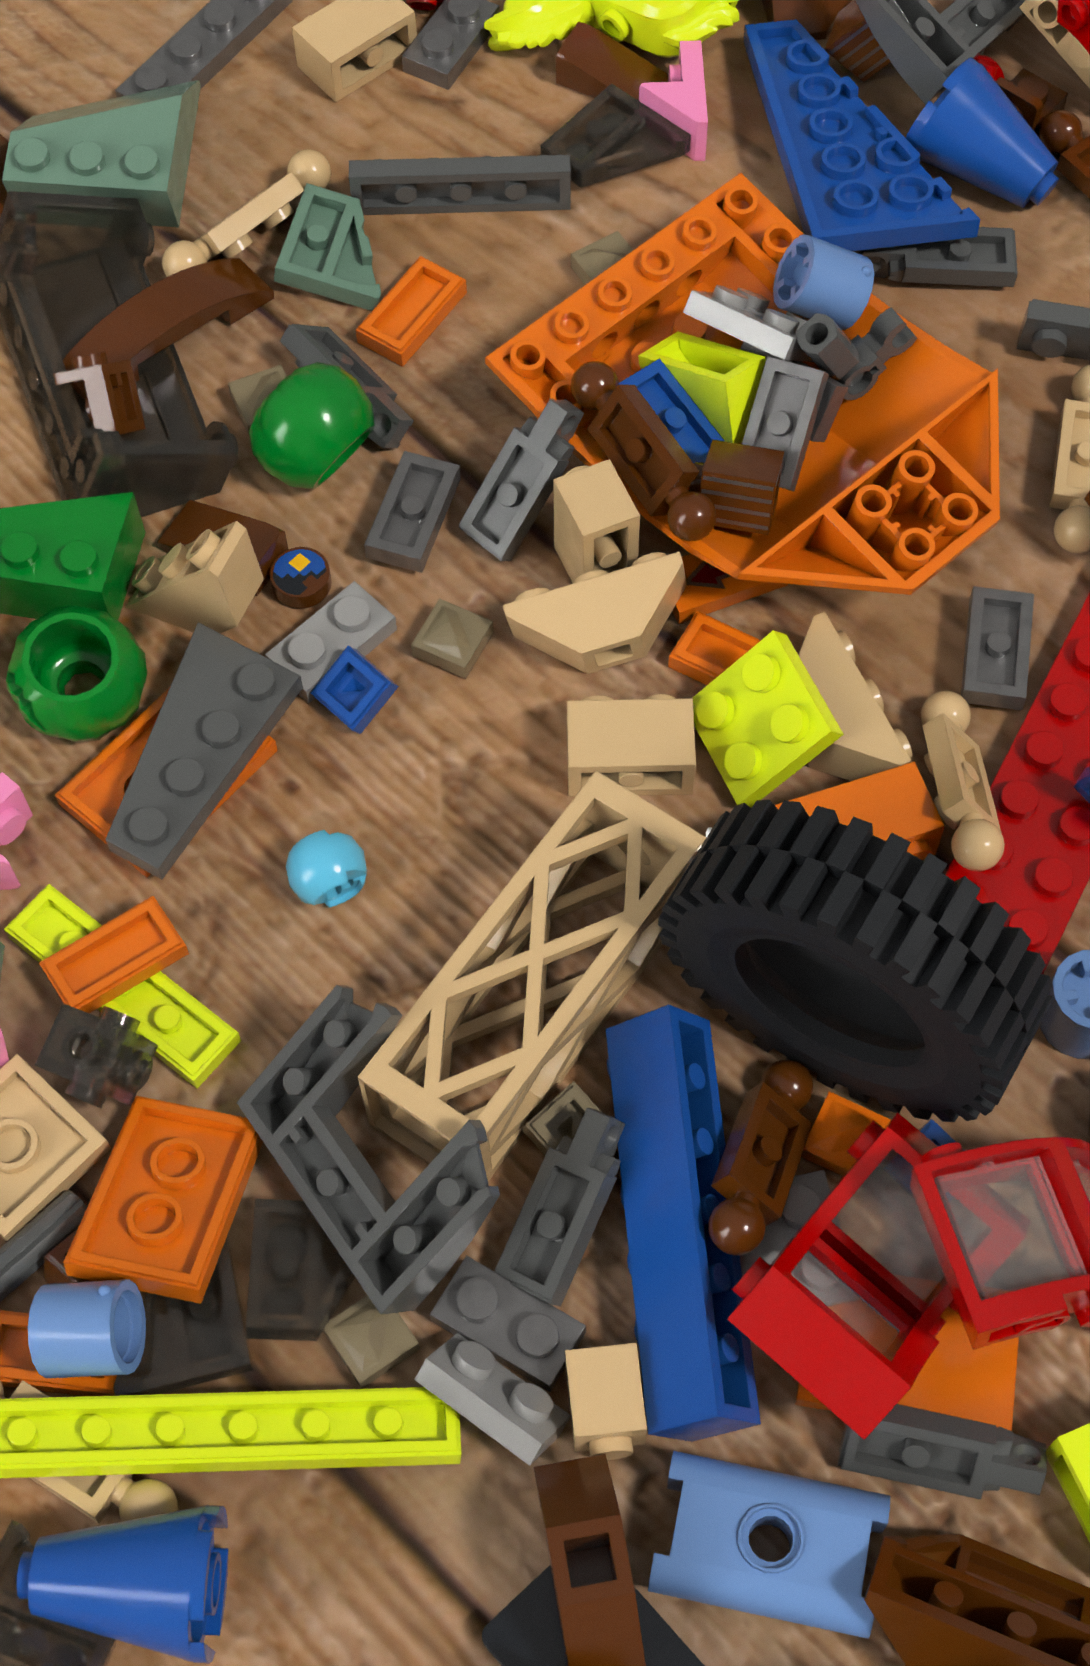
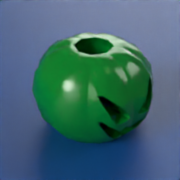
(311, 425)
(68, 644)

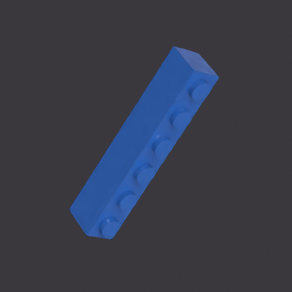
(672, 1142)

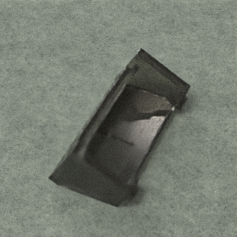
(60, 275)

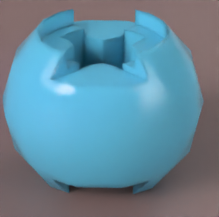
(326, 868)

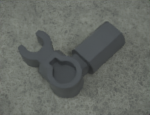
(857, 360)

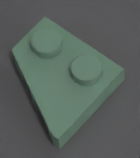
(329, 250)

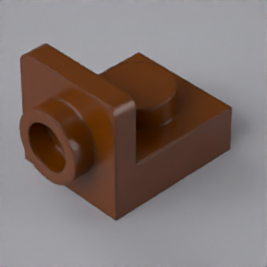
(1033, 96)
(110, 389)

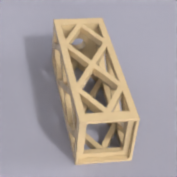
(599, 822)

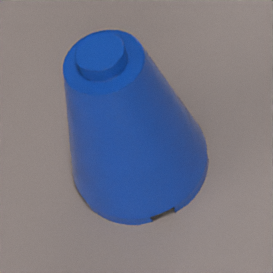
(983, 139)
(135, 1581)

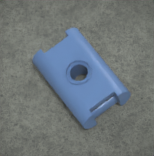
(826, 1534)

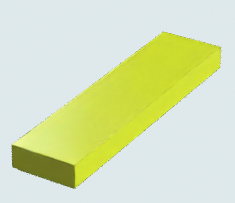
(186, 1031)

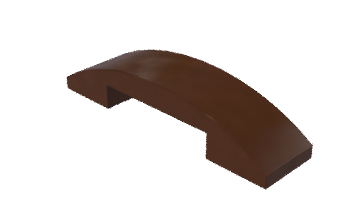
(171, 311)

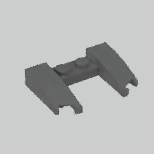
(932, 45)
(389, 1245)

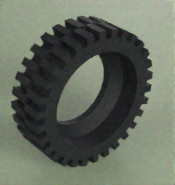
(857, 959)

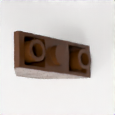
(589, 1563)

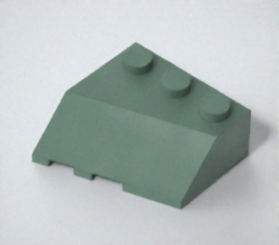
(111, 149)

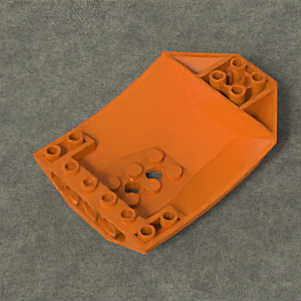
(903, 468)

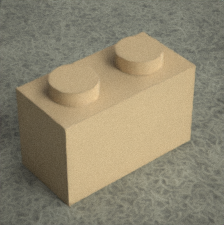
(353, 43)
(594, 520)
(634, 742)

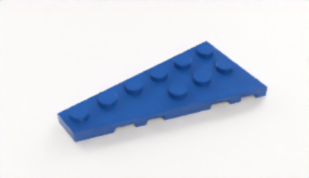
(845, 161)

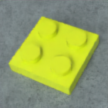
(763, 719)

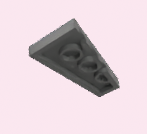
(201, 742)

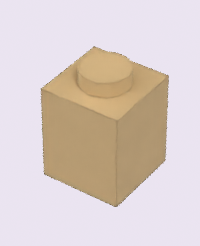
(606, 1400)

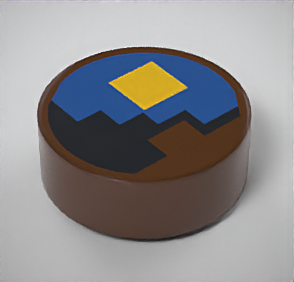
(300, 577)

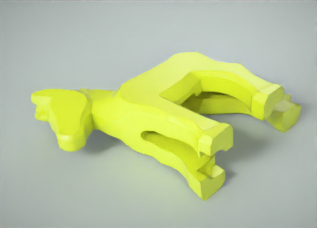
(647, 24)

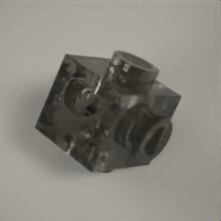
(98, 1055)

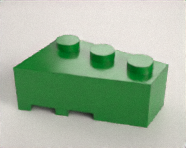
(69, 554)

